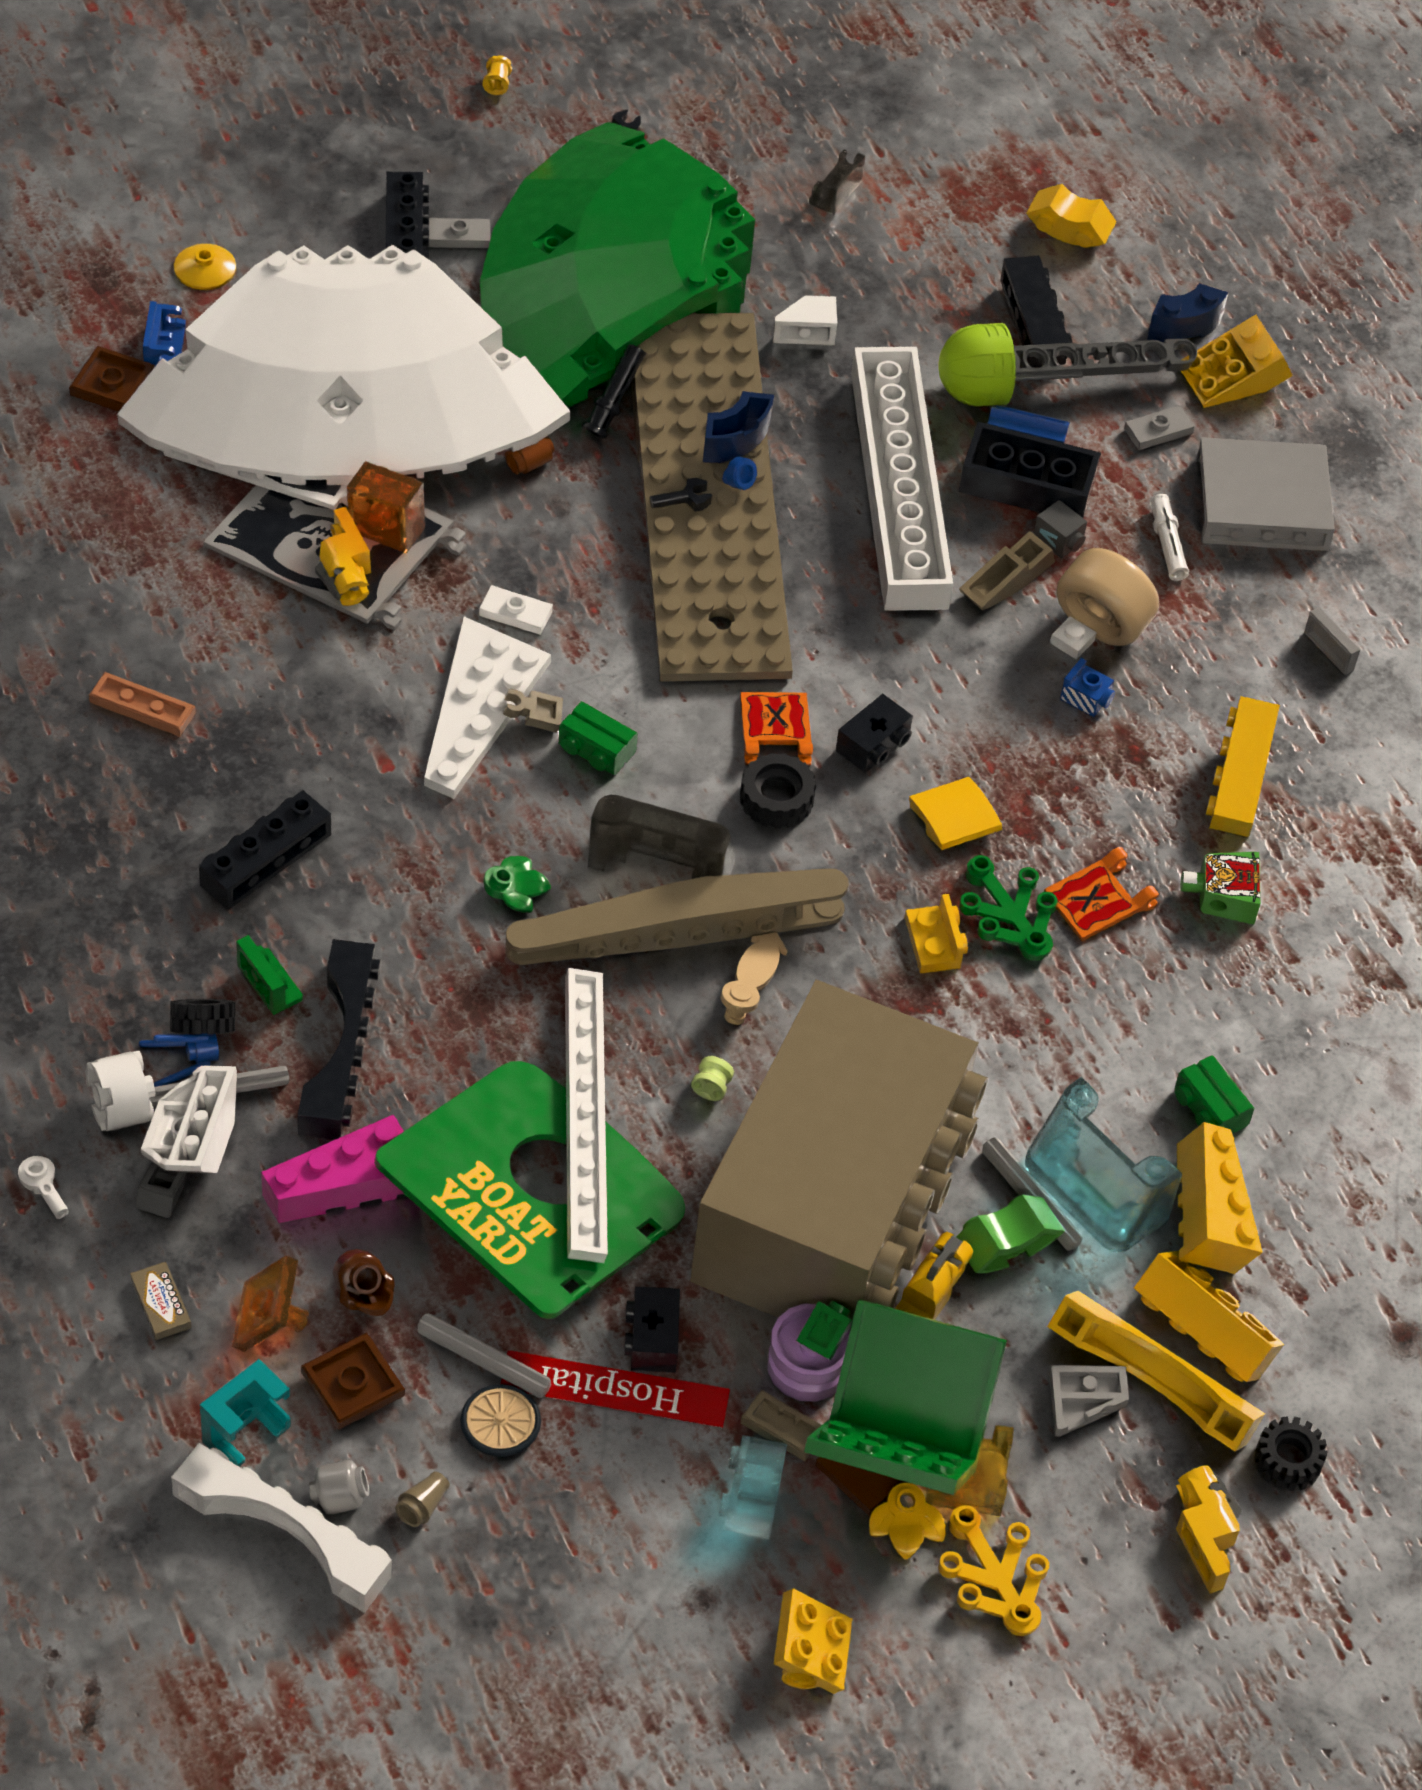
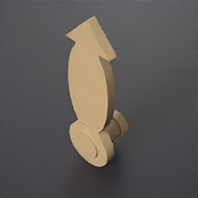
(752, 974)

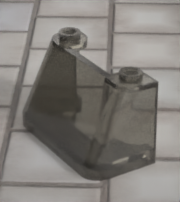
(636, 826)

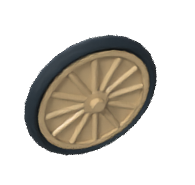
(500, 1420)

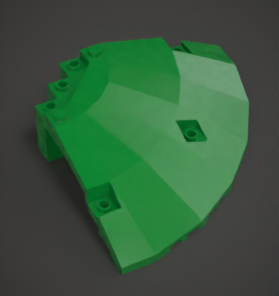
(611, 251)

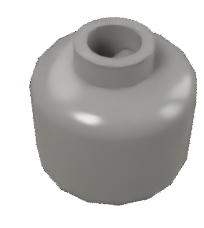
(339, 1486)

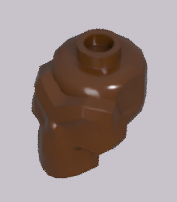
(363, 1282)

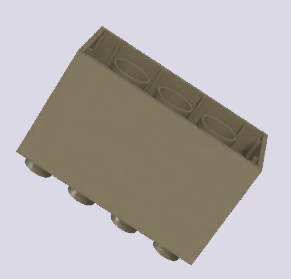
(838, 1158)

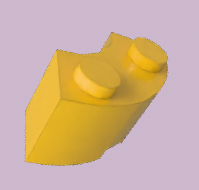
(1071, 217)

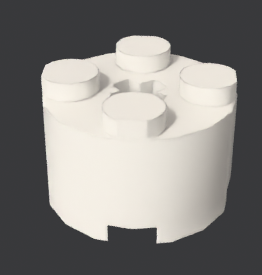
(120, 1091)

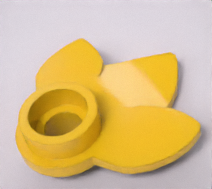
(907, 1525)

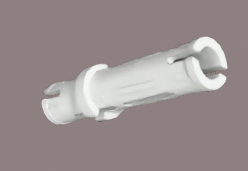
(1166, 526)

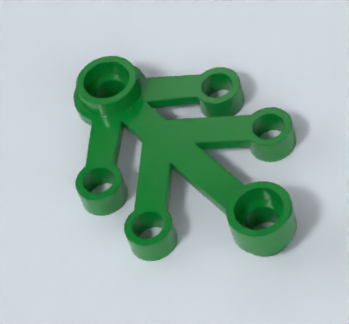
(1008, 910)

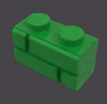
(597, 738)
(1213, 1095)

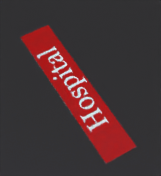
(629, 1390)

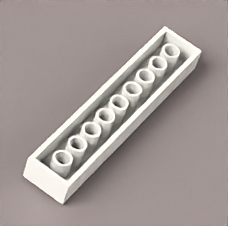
(901, 479)

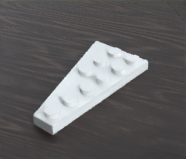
(474, 701)

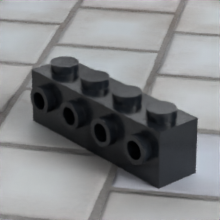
(406, 212)
(1033, 304)
(264, 849)

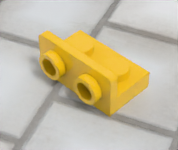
(936, 936)

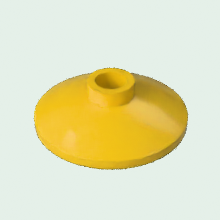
(205, 266)

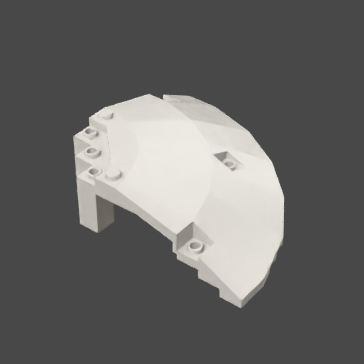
(339, 367)

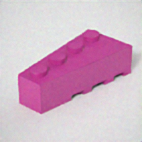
(332, 1175)

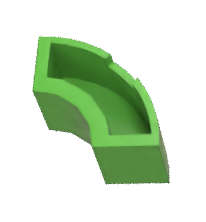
(1018, 1228)

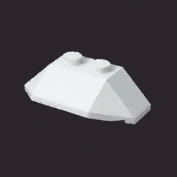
(194, 1122)

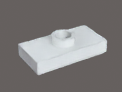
(516, 610)

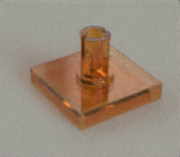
(267, 1305)

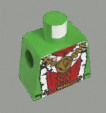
(1227, 885)

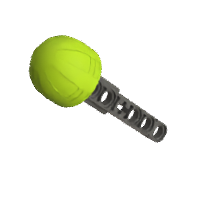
(983, 364)

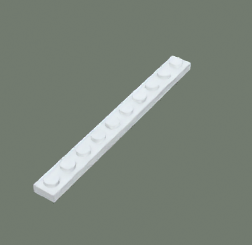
(585, 1117)

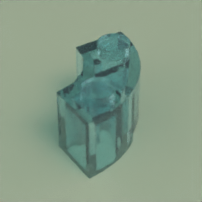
(754, 1487)

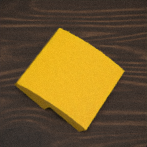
(955, 813)

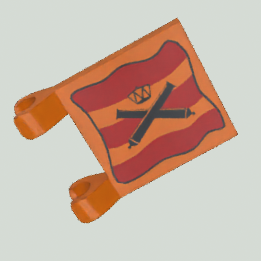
(775, 720)
(1096, 899)

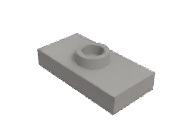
(459, 233)
(1159, 427)

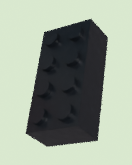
(1028, 470)

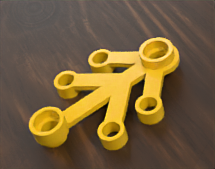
(995, 1575)

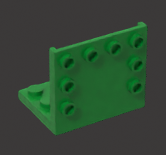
(911, 1398)

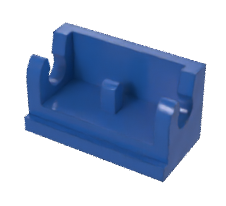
(163, 334)

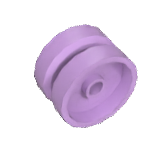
(797, 1369)

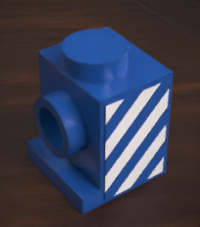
(1087, 689)

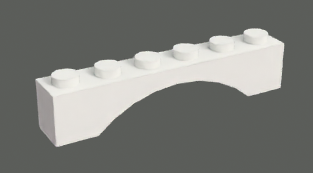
(218, 1487)

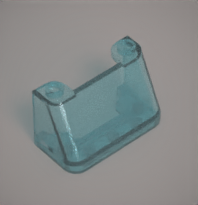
(1095, 1179)

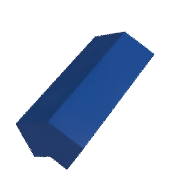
(1029, 423)

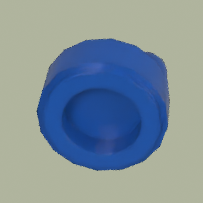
(740, 473)

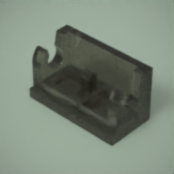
(838, 184)

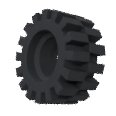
(202, 1016)
(1285, 1471)

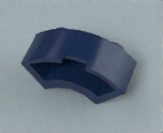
(1187, 314)
(738, 428)

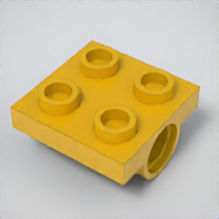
(812, 1643)

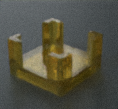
(988, 1485)

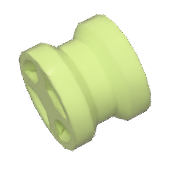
(712, 1078)

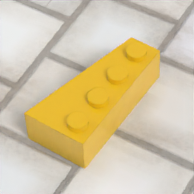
(1215, 1202)

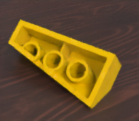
(1243, 767)
(1208, 1316)

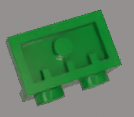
(267, 976)

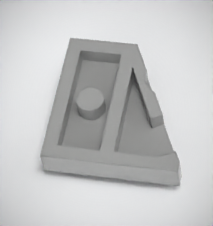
(1085, 1394)

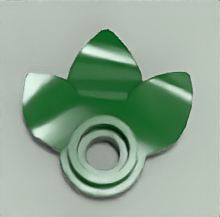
(515, 883)

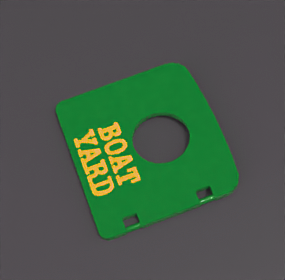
(461, 1177)

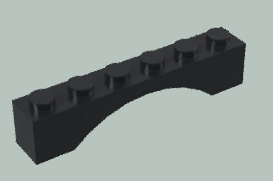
(326, 1096)

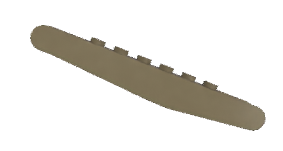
(683, 915)

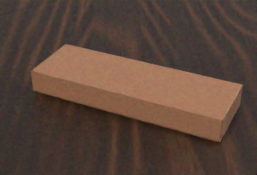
(142, 704)

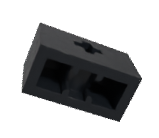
(874, 733)
(651, 1348)

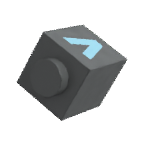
(1061, 529)

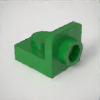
(825, 1329)

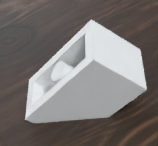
(807, 322)

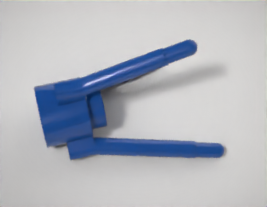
(199, 1047)

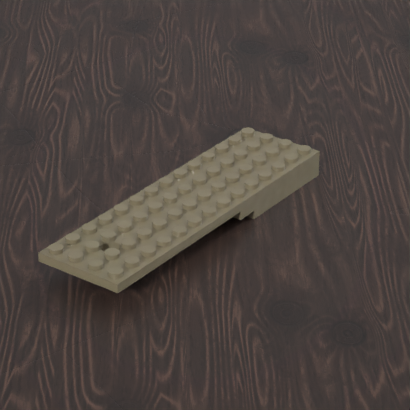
(729, 553)

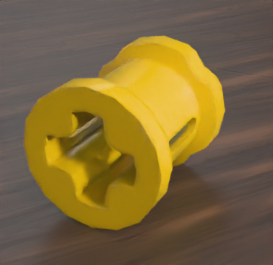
(496, 79)

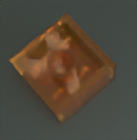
(386, 506)

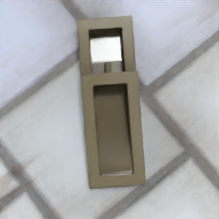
(1008, 571)

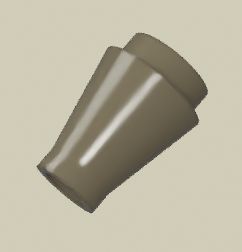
(421, 1500)

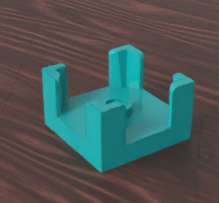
(238, 1404)

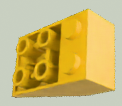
(1237, 365)

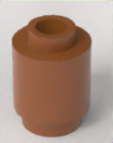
(531, 457)

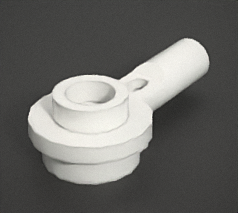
(38, 1175)

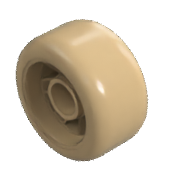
(1108, 596)

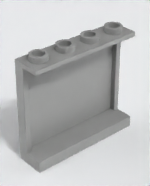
(1266, 494)

